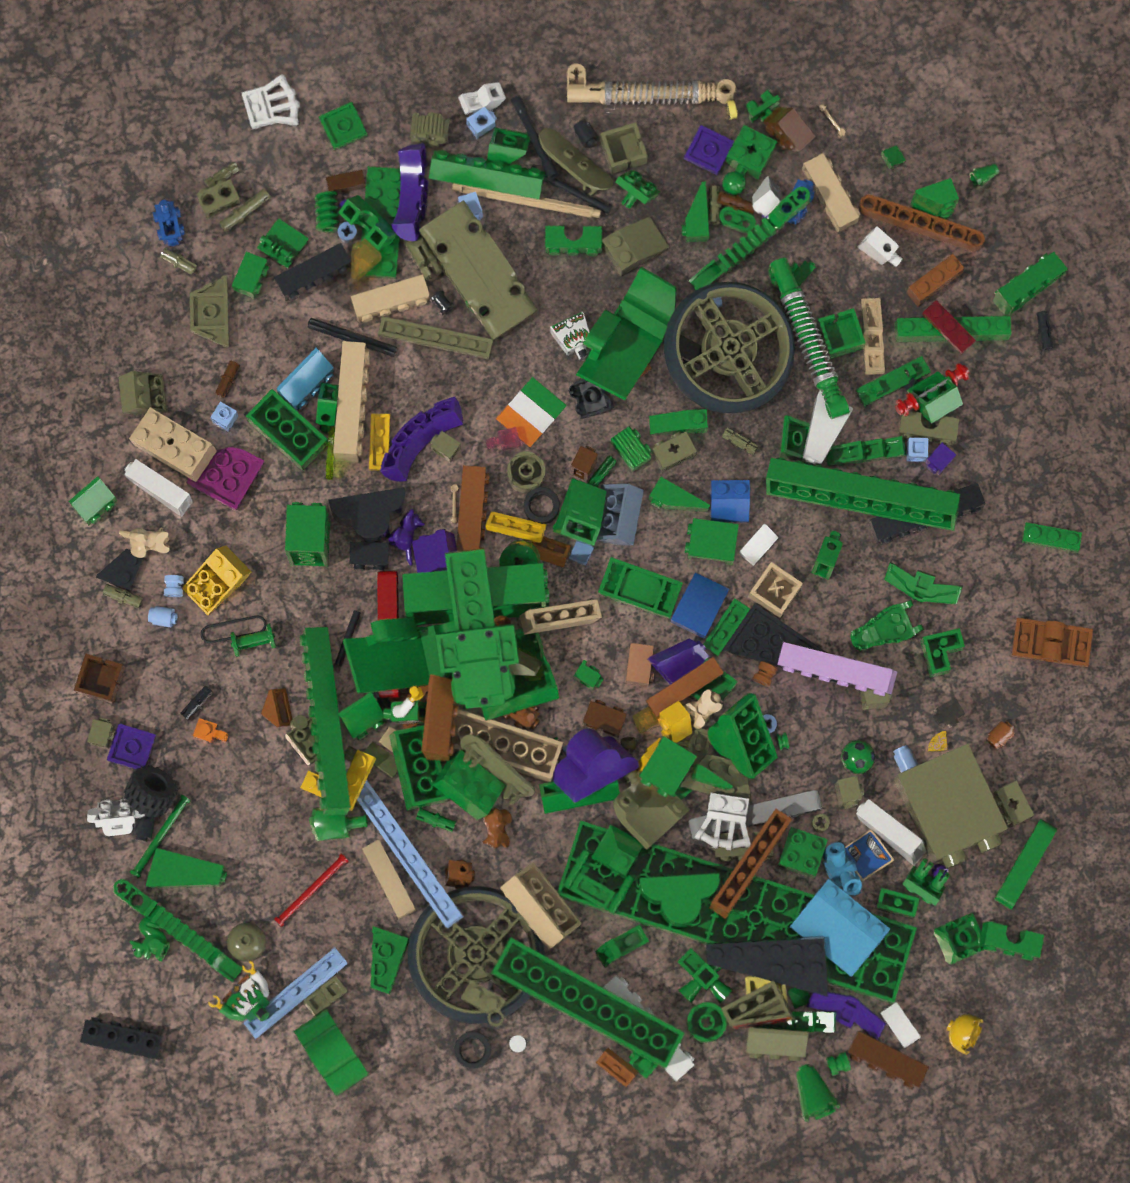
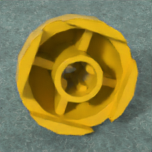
(964, 1032)

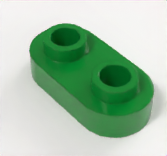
(737, 220)

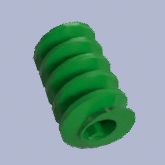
(325, 212)

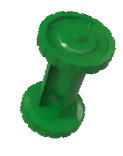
(253, 640)

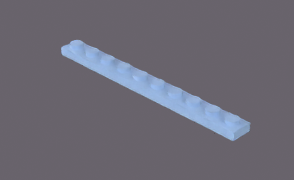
(408, 856)

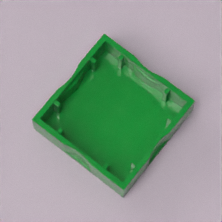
(527, 692)

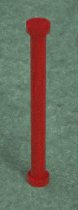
(311, 889)

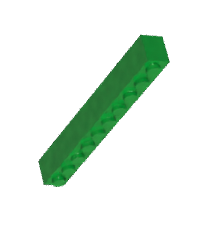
(325, 721)

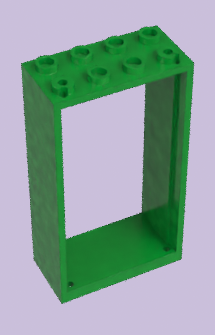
(511, 587)

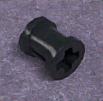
(441, 302)

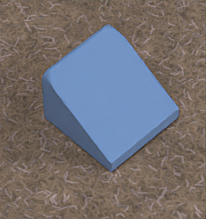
(581, 553)

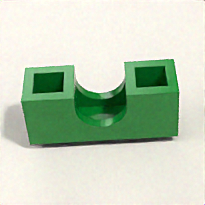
(359, 212)
(558, 243)
(994, 938)

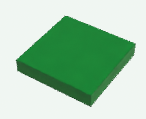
(343, 126)

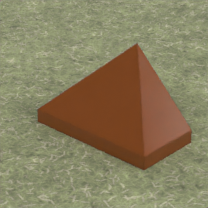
(277, 708)

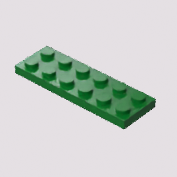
(383, 196)

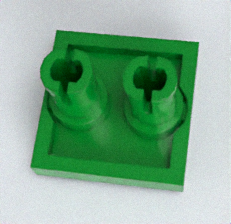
(924, 885)

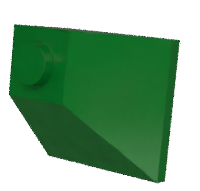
(507, 145)
(617, 851)

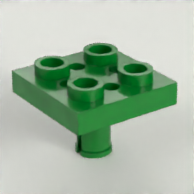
(637, 188)

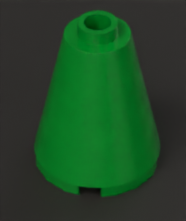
(814, 1094)

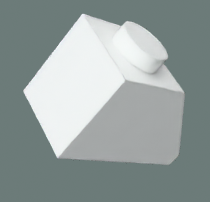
(766, 197)

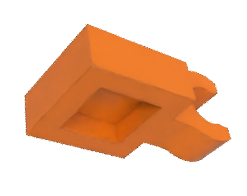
(208, 730)

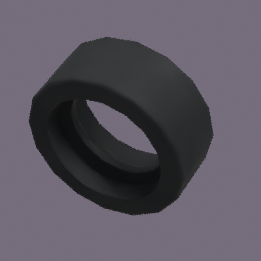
(541, 491)
(472, 1035)

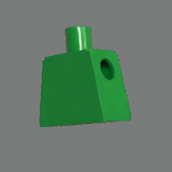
(327, 406)
(827, 555)

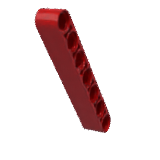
(388, 608)

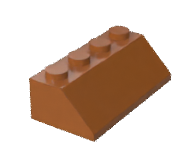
(439, 720)

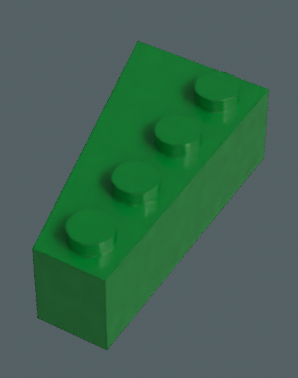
(1029, 283)

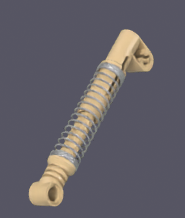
(643, 92)

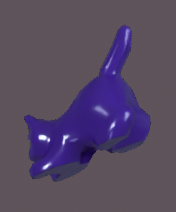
(403, 535)

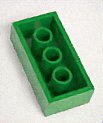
(287, 429)
(414, 770)

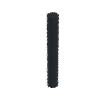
(349, 633)

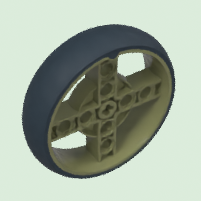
(774, 320)
(439, 995)

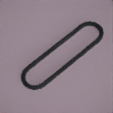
(232, 621)

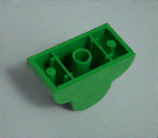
(744, 737)
(679, 895)
(331, 1052)

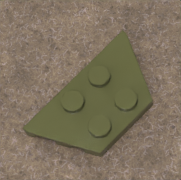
(210, 312)
(724, 769)

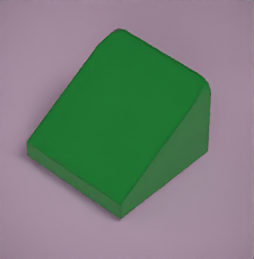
(893, 157)

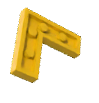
(356, 777)

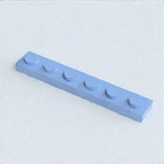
(298, 991)

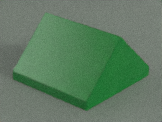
(793, 438)

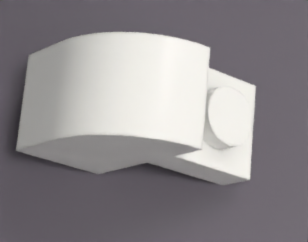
(487, 96)

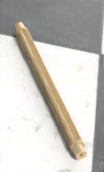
(544, 203)

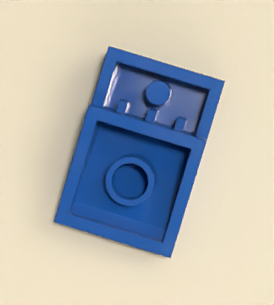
(699, 605)

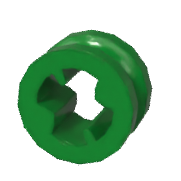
(782, 741)

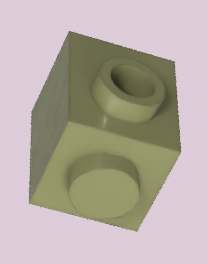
(101, 733)

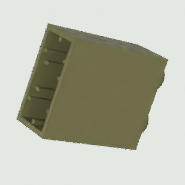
(951, 806)

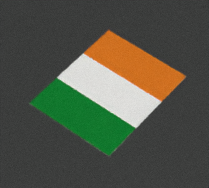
(531, 411)

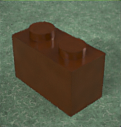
(584, 463)
(604, 718)

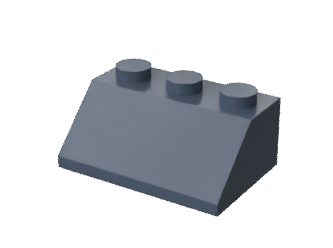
(620, 514)

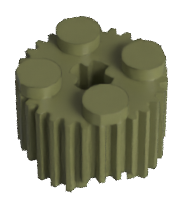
(429, 129)

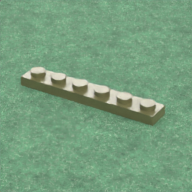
(435, 337)

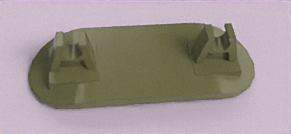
(574, 161)
(482, 753)

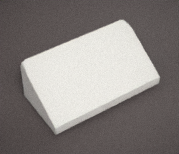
(758, 545)

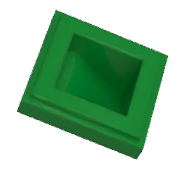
(798, 997)

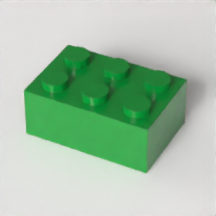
(468, 787)

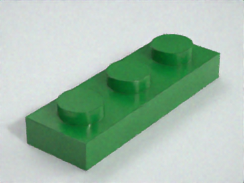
(1052, 537)
(726, 627)

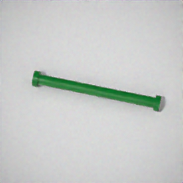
(160, 835)

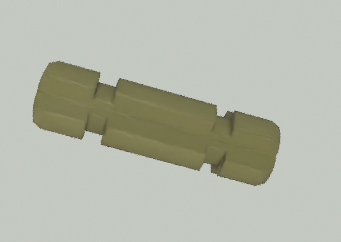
(222, 174)
(740, 441)

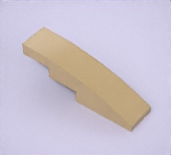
(873, 334)
(388, 879)

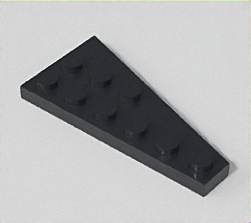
(762, 638)
(785, 961)

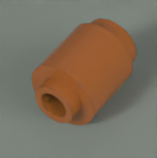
(1000, 734)

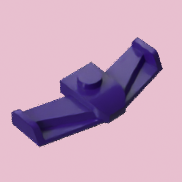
(848, 1011)

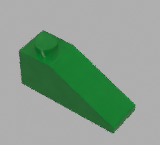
(696, 223)
(682, 421)
(675, 498)

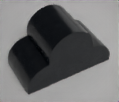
(370, 513)

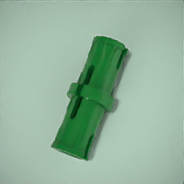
(436, 820)

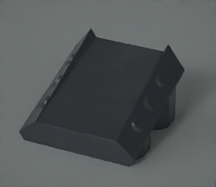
(589, 398)

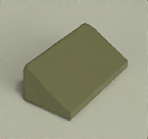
(384, 760)

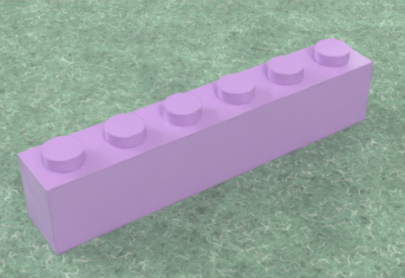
(837, 668)

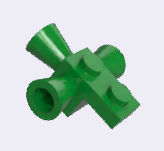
(704, 976)

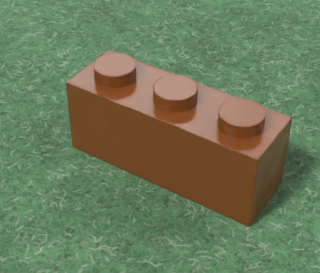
(935, 280)

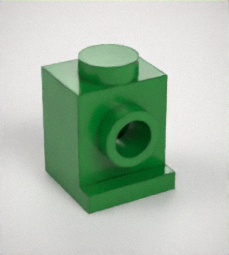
(588, 676)

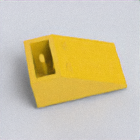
(216, 579)

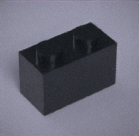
(369, 555)

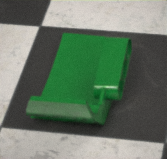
(630, 337)
(395, 655)

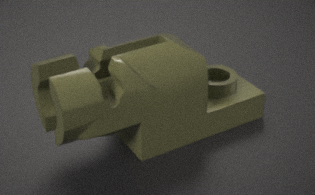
(423, 256)

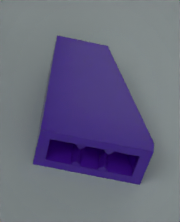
(679, 659)

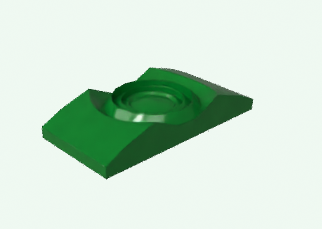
(640, 588)

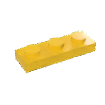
(378, 440)
(515, 527)

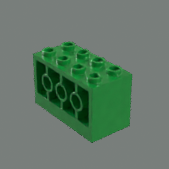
(307, 535)

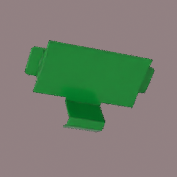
(802, 272)

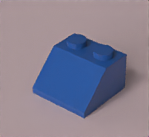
(730, 500)

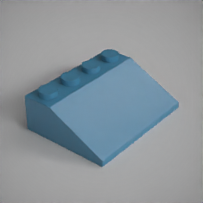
(846, 926)

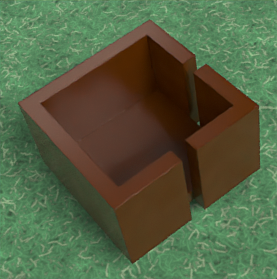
(788, 129)
(98, 680)

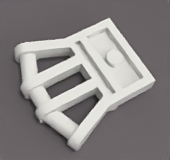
(259, 107)
(730, 810)

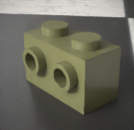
(849, 792)

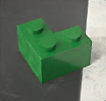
(936, 648)

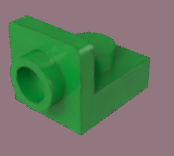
(642, 1065)

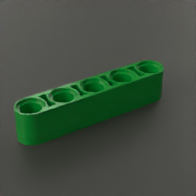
(1025, 864)

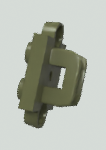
(301, 738)

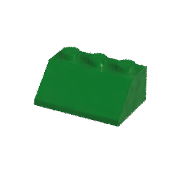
(936, 199)

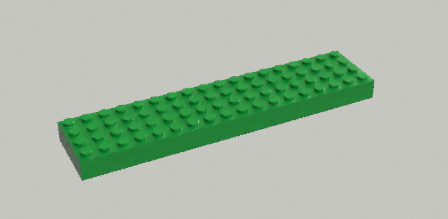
(760, 914)

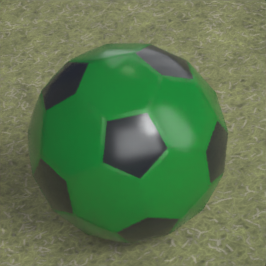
(858, 756)

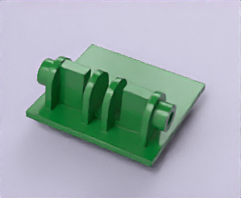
(282, 243)

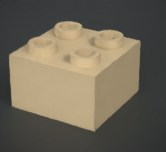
(775, 590)

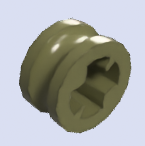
(815, 820)

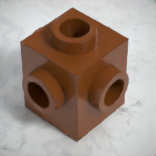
(459, 874)

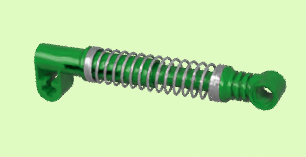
(794, 301)

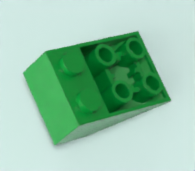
(581, 512)

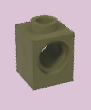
(445, 446)

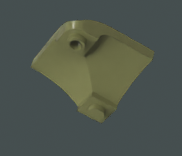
(648, 813)

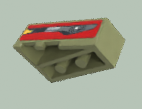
(758, 1008)

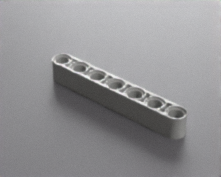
(760, 812)

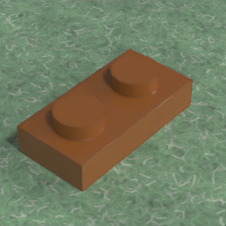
(617, 1067)

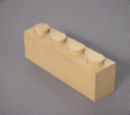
(831, 193)
(390, 298)
(560, 616)

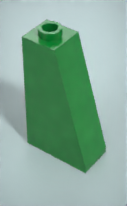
(182, 871)

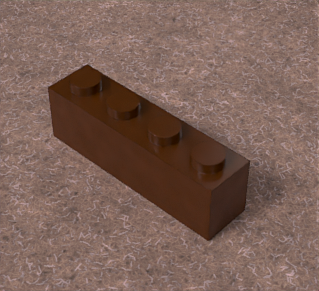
(888, 1060)

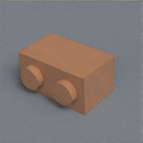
(639, 668)

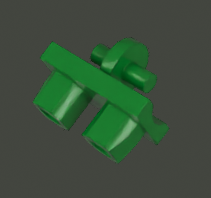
(756, 111)

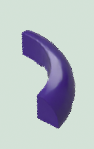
(412, 193)
(417, 434)

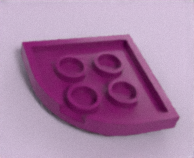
(228, 476)

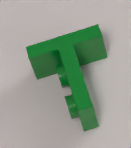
(621, 945)

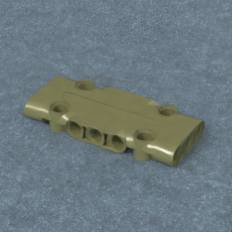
(478, 269)

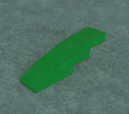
(866, 451)
(806, 1022)

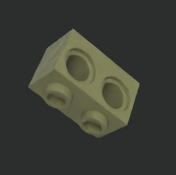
(220, 202)

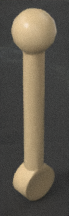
(841, 132)
(454, 488)

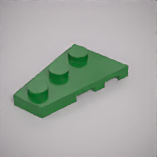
(386, 958)

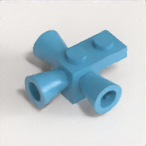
(841, 869)

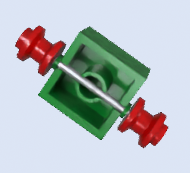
(935, 394)

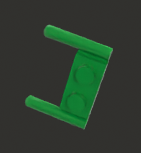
(593, 890)

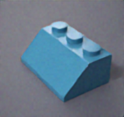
(306, 380)

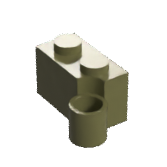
(484, 1000)

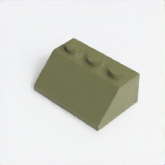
(776, 1043)

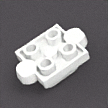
(113, 817)

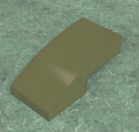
(324, 996)

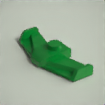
(922, 586)

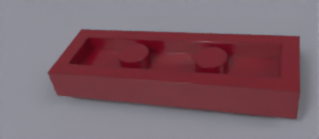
(948, 327)

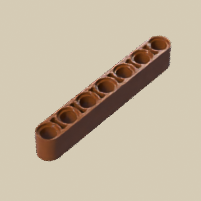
(930, 220)

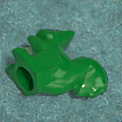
(154, 942)

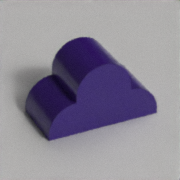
(591, 764)

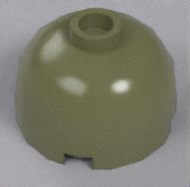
(246, 942)

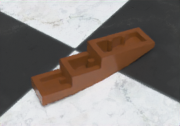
(685, 686)

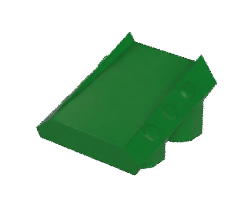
(959, 938)

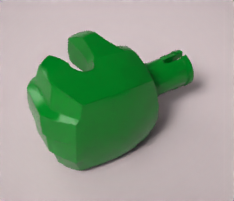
(334, 826)

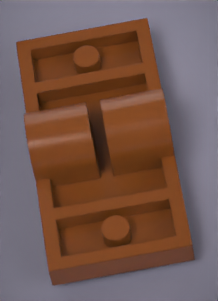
(1052, 642)

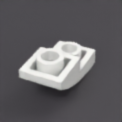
(900, 1025)

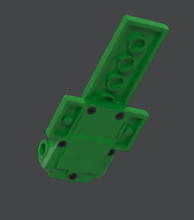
(478, 649)

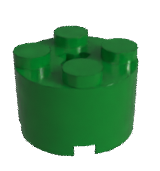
(519, 549)
(701, 1012)

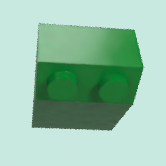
(362, 717)

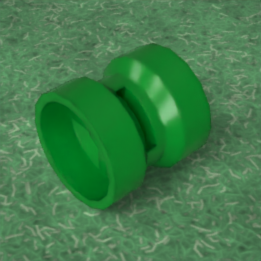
(837, 1064)

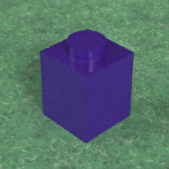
(940, 459)

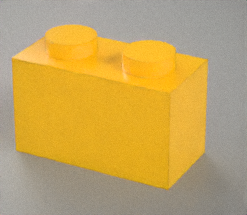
(675, 722)

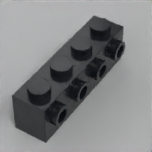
(313, 272)
(122, 1039)

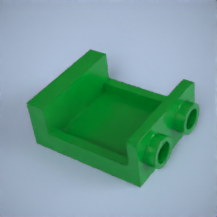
(712, 540)
(667, 767)

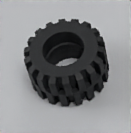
(150, 791)

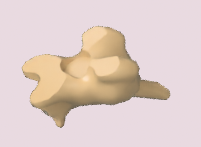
(144, 540)
(700, 710)

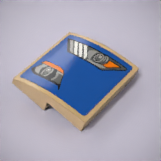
(868, 855)

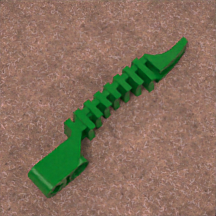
(753, 240)
(180, 931)

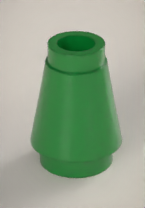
(983, 174)

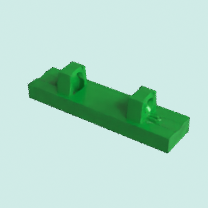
(892, 381)

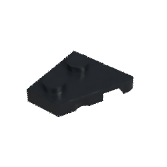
(122, 570)

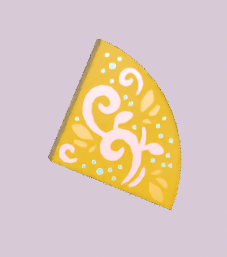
(938, 743)

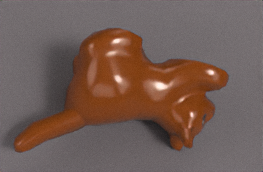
(495, 823)

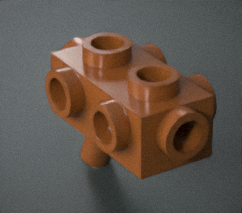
(525, 718)

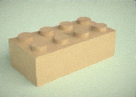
(173, 444)
(540, 905)

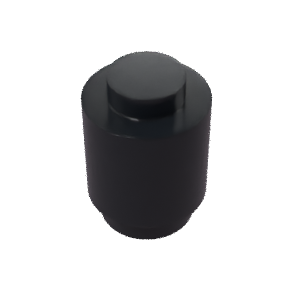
(585, 134)
(144, 828)

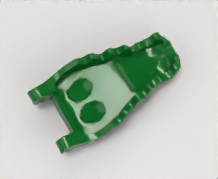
(888, 627)

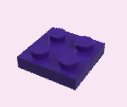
(708, 150)
(131, 747)

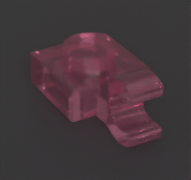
(506, 439)

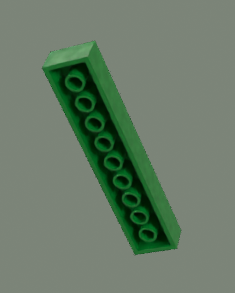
(862, 493)
(587, 1003)

